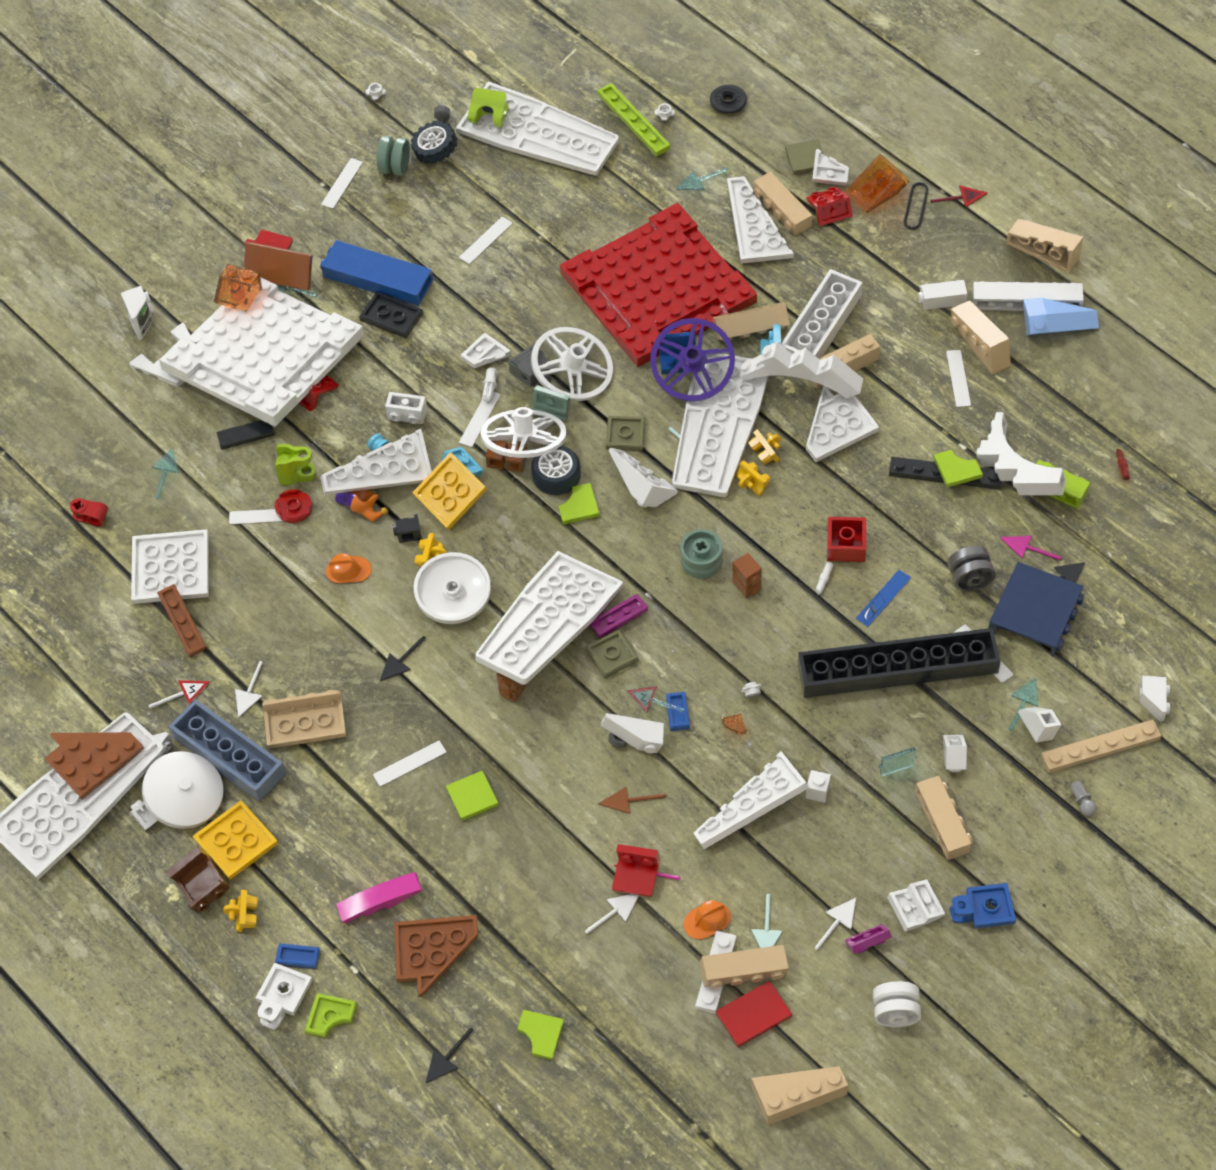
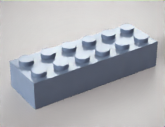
(228, 750)

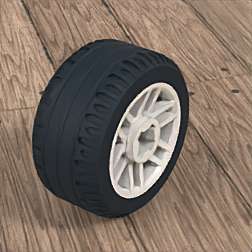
(556, 471)

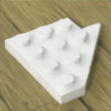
(838, 425)

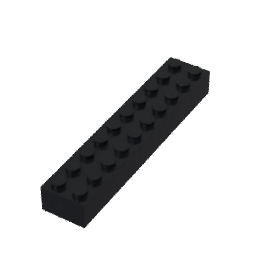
(898, 662)

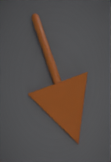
(620, 800)

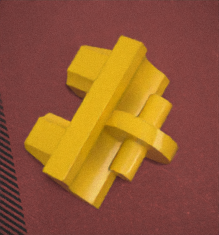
(768, 454)
(750, 477)
(430, 549)
(242, 919)

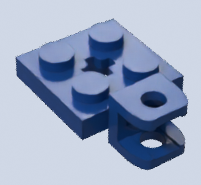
(973, 906)

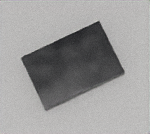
(391, 314)

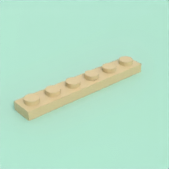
(1100, 746)

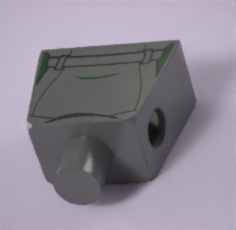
(521, 366)

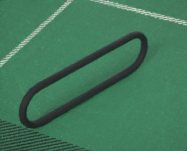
(923, 206)

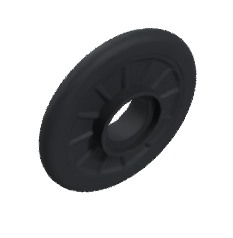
(736, 93)

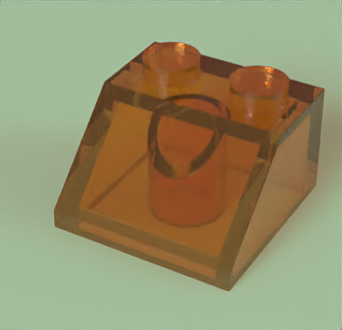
(237, 287)

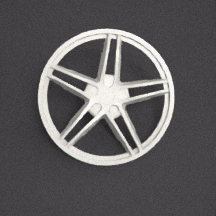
(573, 362)
(522, 429)

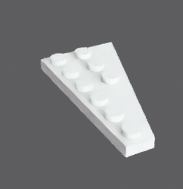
(754, 228)
(388, 466)
(757, 797)

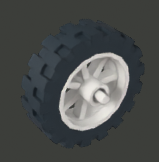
(436, 147)

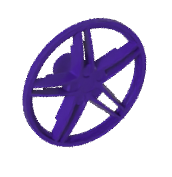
(692, 359)

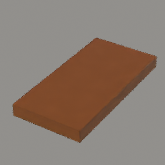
(279, 265)

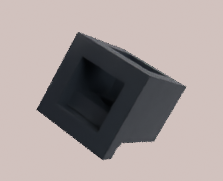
(407, 529)

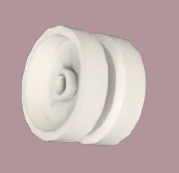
(896, 1004)

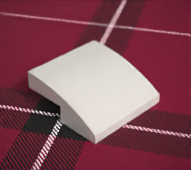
(916, 905)

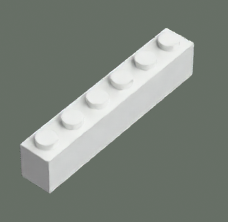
(1010, 295)

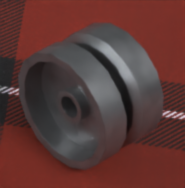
(971, 568)

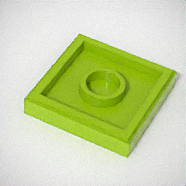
(472, 795)

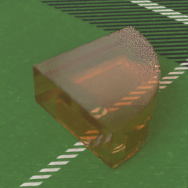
(734, 723)

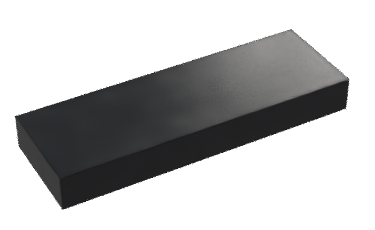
(244, 434)

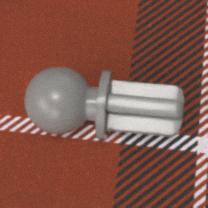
(1087, 806)

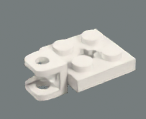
(276, 1004)

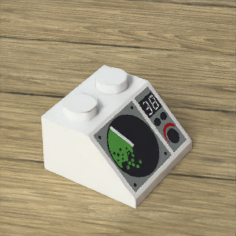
(138, 310)

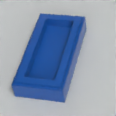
(677, 719)
(297, 956)

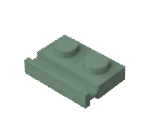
(551, 402)

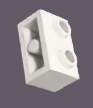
(406, 408)

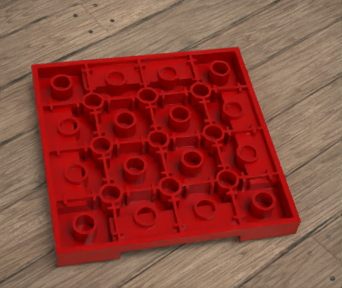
(655, 279)

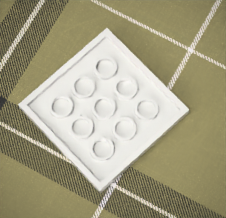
(170, 560)

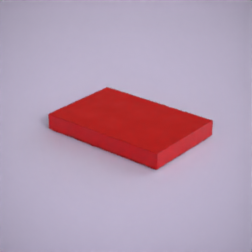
(753, 1014)

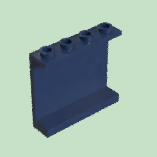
(1037, 606)

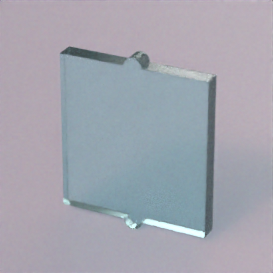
(897, 761)

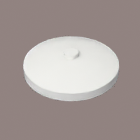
(452, 588)
(182, 790)

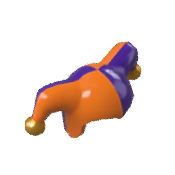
(362, 503)

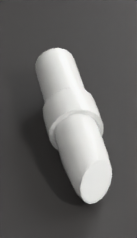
(824, 577)

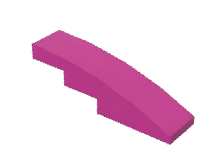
(379, 896)

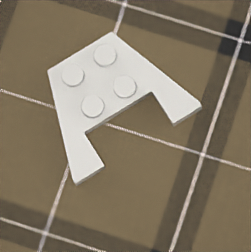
(148, 367)

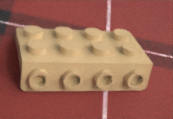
(304, 719)

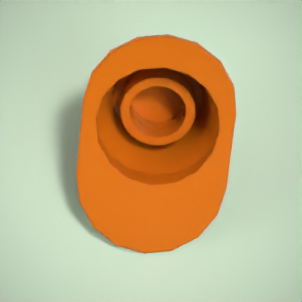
(348, 569)
(707, 919)

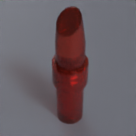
(1122, 464)

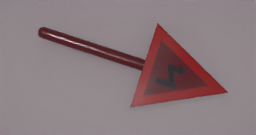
(967, 194)

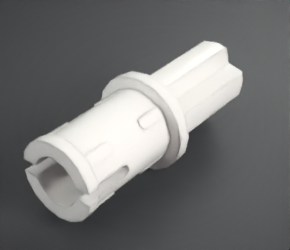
(489, 384)

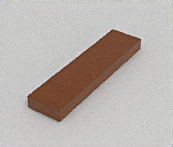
(182, 620)

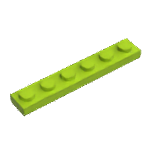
(633, 119)

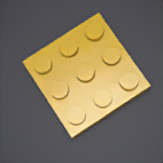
(450, 490)
(235, 840)

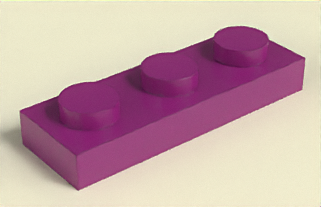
(618, 616)

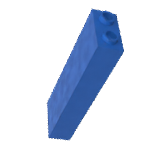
(376, 272)

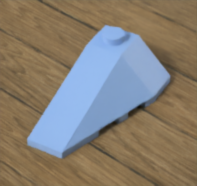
(1052, 316)

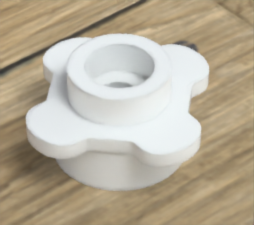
(375, 91)
(664, 111)
(751, 689)

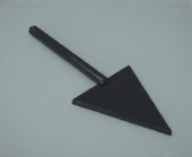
(1070, 572)
(394, 666)
(441, 1065)

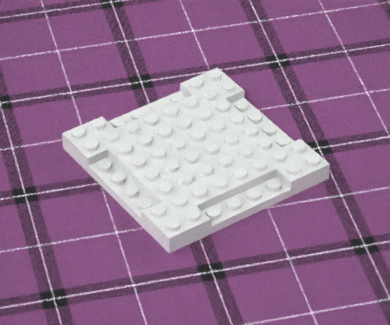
(264, 355)

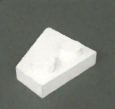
(828, 170)
(484, 351)

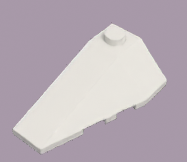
(640, 481)

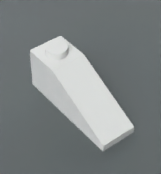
(638, 733)

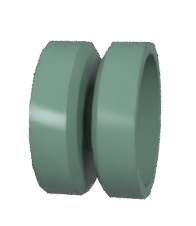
(393, 156)
(701, 554)

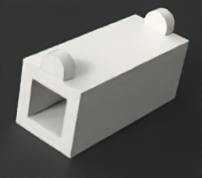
(942, 294)

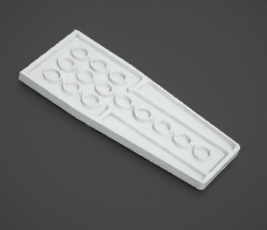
(543, 133)
(717, 429)
(547, 617)
(54, 819)

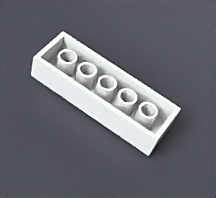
(824, 314)

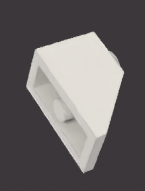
(955, 752)

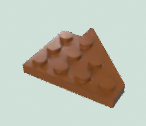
(91, 758)
(431, 947)

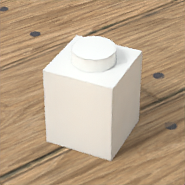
(818, 786)

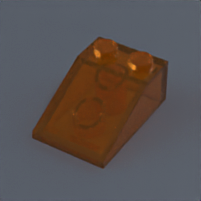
(876, 184)

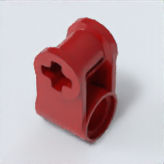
(90, 512)

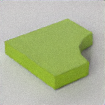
(955, 469)
(580, 505)
(328, 1013)
(542, 1032)

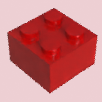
(846, 539)

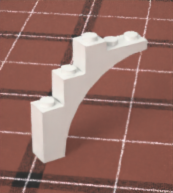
(803, 364)
(1026, 476)

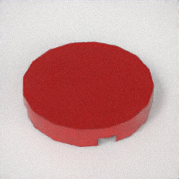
(293, 506)

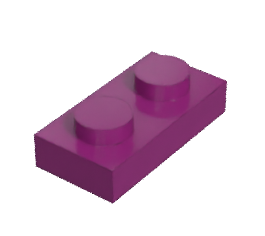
(868, 938)

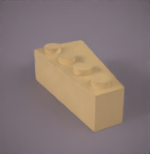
(1046, 244)
(982, 336)
(796, 1092)

